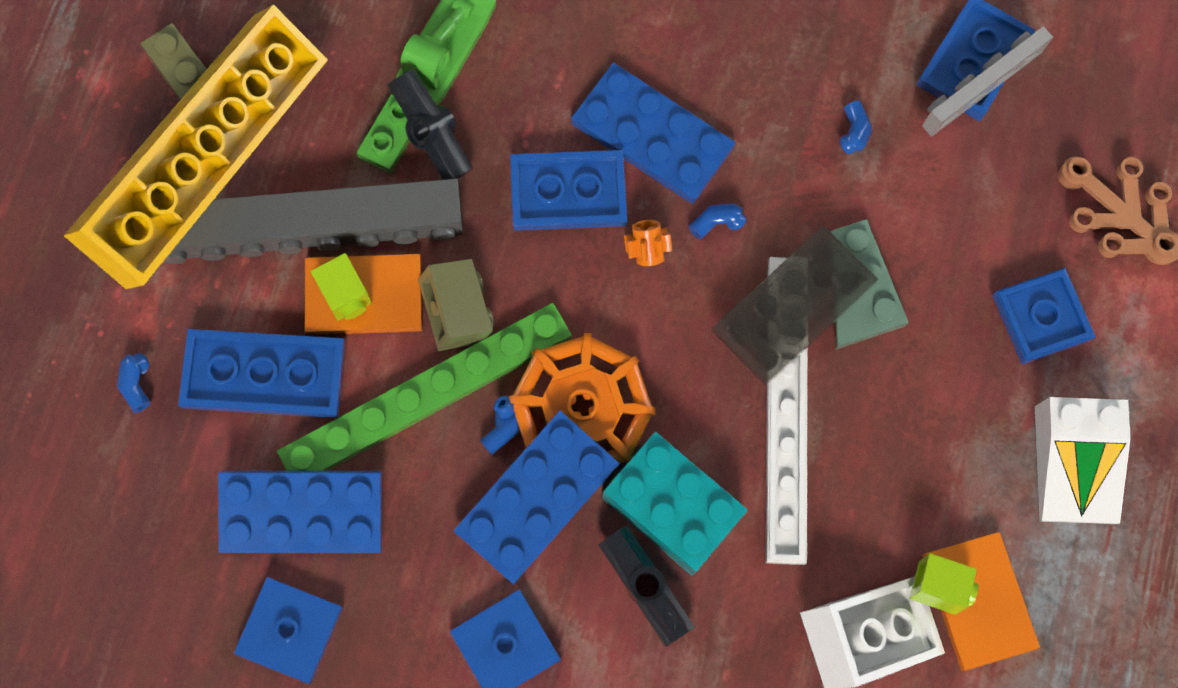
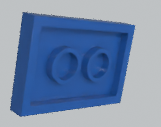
(970, 43)
(568, 190)

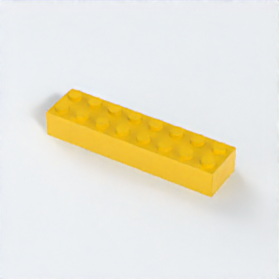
(196, 149)

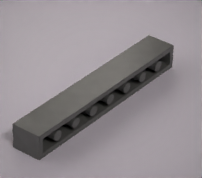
(323, 220)

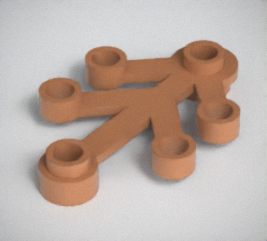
(1124, 213)

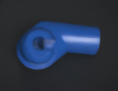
(859, 131)
(718, 214)
(128, 381)
(505, 426)

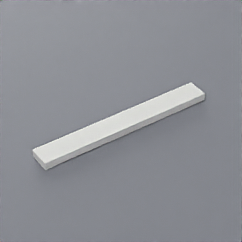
(786, 461)

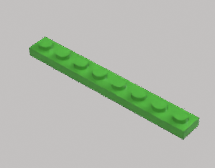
(425, 393)

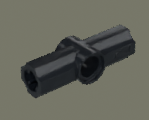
(430, 125)
(661, 609)

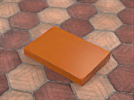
(390, 286)
(998, 620)

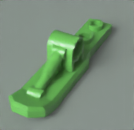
(438, 60)

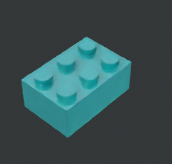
(673, 503)

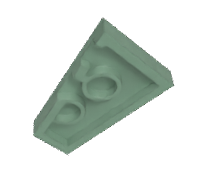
(880, 307)

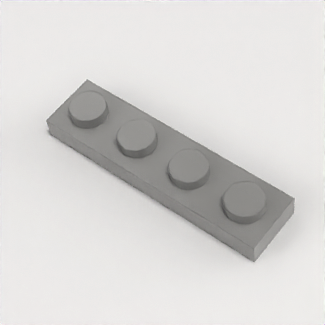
(996, 71)

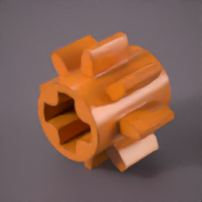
(648, 242)

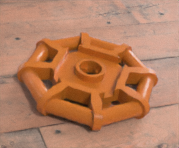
(593, 385)

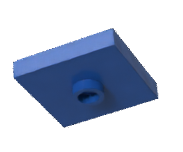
(1043, 316)
(288, 630)
(505, 644)

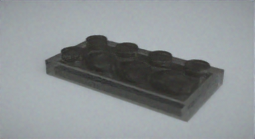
(794, 305)

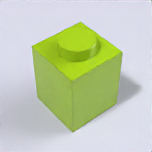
(342, 288)
(944, 584)

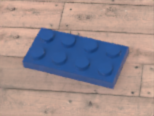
(653, 133)
(262, 373)
(536, 497)
(300, 511)

